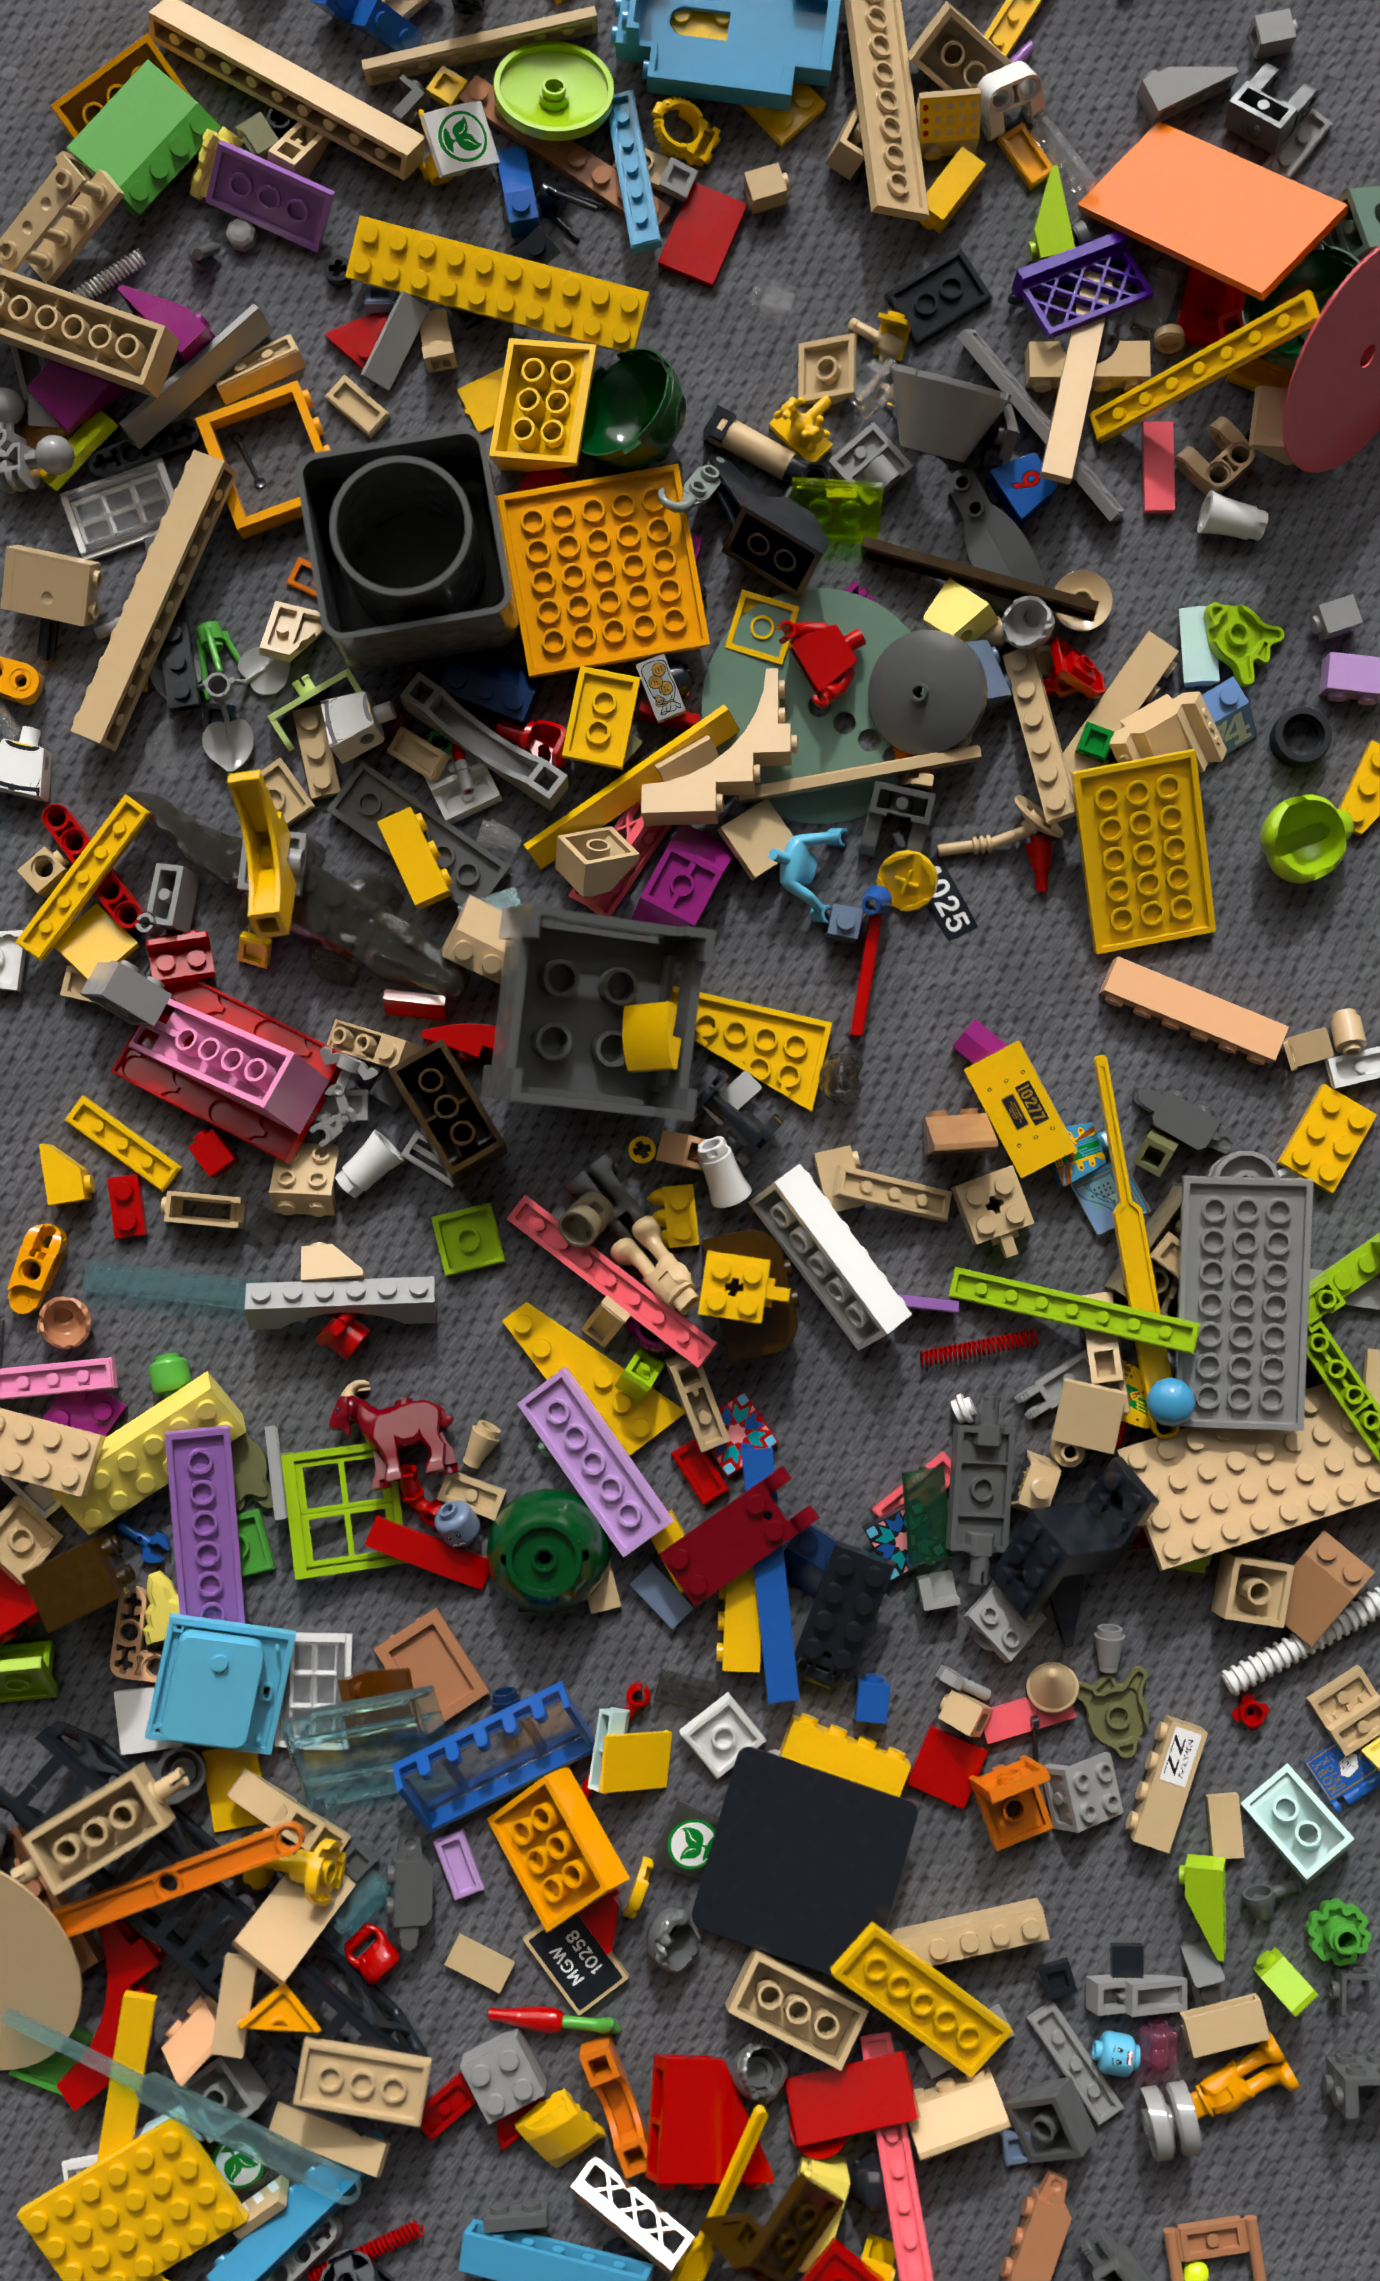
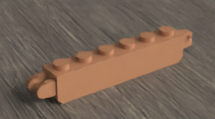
(1040, 2233)

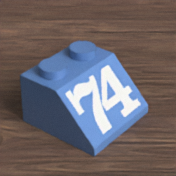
(1231, 714)

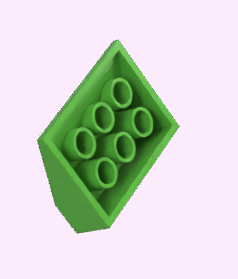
(143, 137)

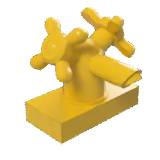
(798, 429)

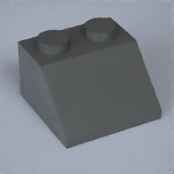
(1054, 2119)

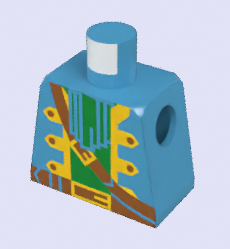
(1086, 1157)

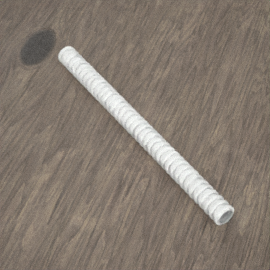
(1293, 1648)

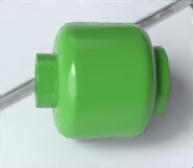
(169, 1374)

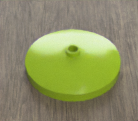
(553, 90)

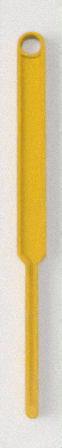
(1132, 1243)
(700, 2254)

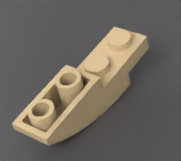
(1106, 1356)
(276, 1807)

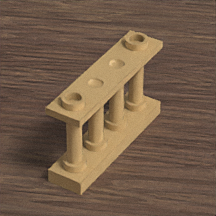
(72, 230)

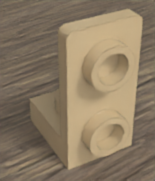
(437, 342)

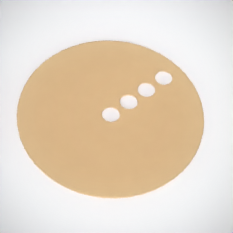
(36, 1974)

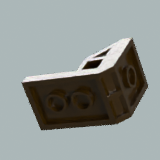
(785, 2240)

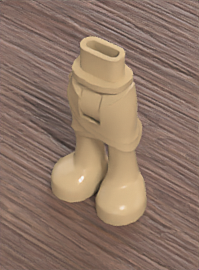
(669, 1278)

